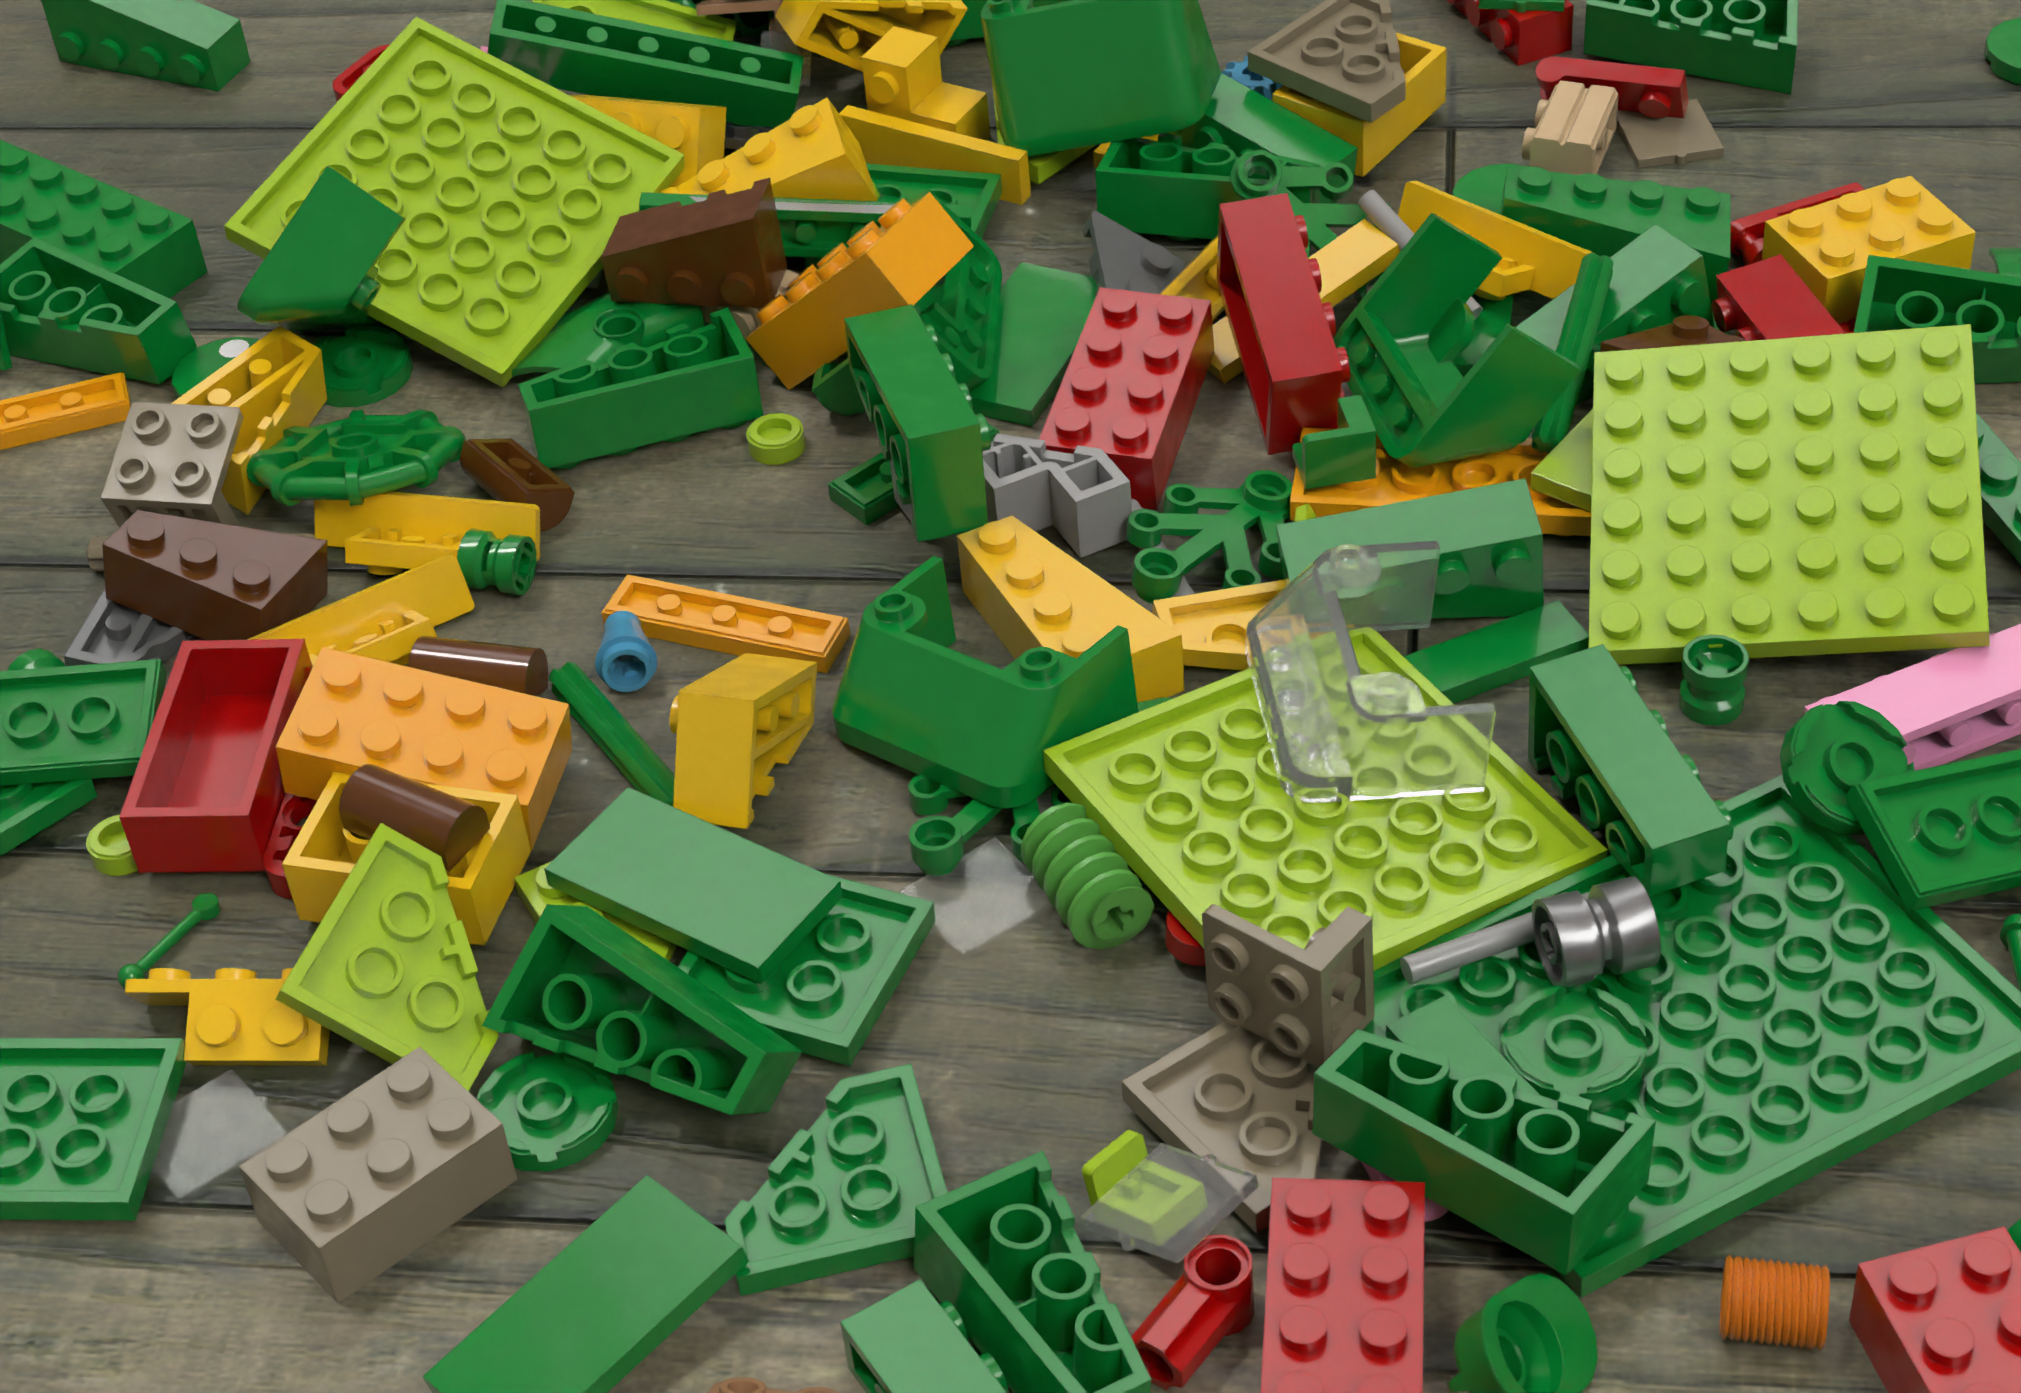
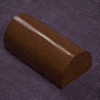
(516, 476)
(491, 664)
(412, 809)

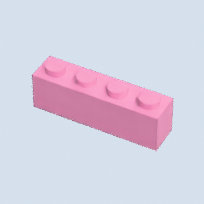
(1950, 700)

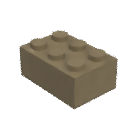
(379, 1173)

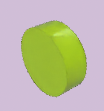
(776, 439)
(110, 848)

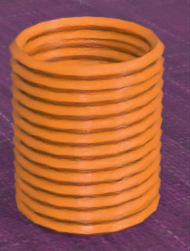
(1774, 1302)

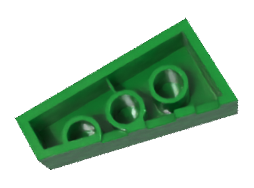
(1712, 39)
(1173, 187)
(921, 420)
(1026, 1284)

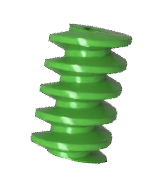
(1085, 877)

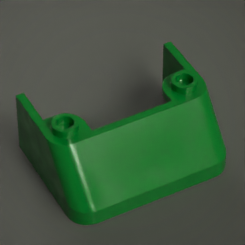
(324, 261)
(1405, 348)
(960, 716)

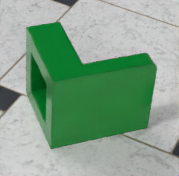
(1341, 453)

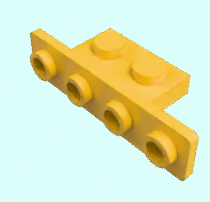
(1528, 255)
(411, 529)
(385, 617)
(235, 1018)

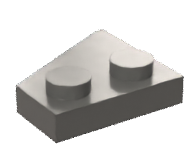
(1127, 259)
(123, 635)

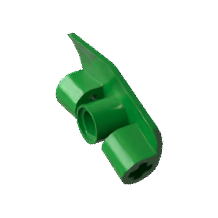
(601, 327)

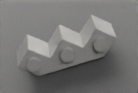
(1074, 492)

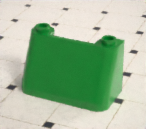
(1097, 70)
(963, 314)

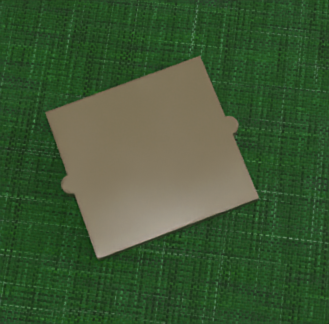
(1669, 138)

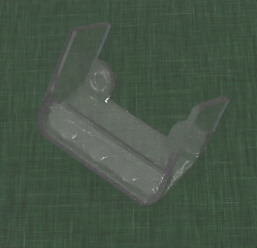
(1350, 731)

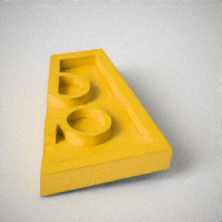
(1216, 622)

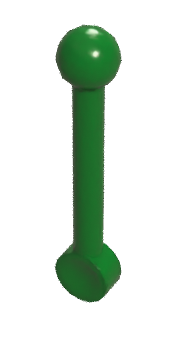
(204, 908)

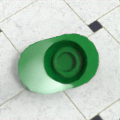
(1527, 1341)

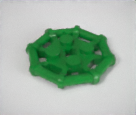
(356, 457)

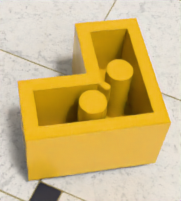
(906, 83)

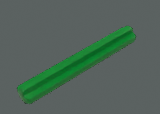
(1576, 345)
(613, 733)

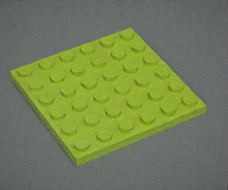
(497, 188)
(1788, 496)
(1206, 823)

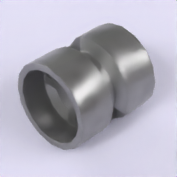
(1607, 929)

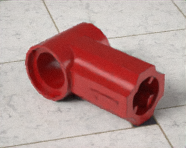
(1198, 1311)

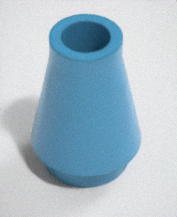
(625, 654)

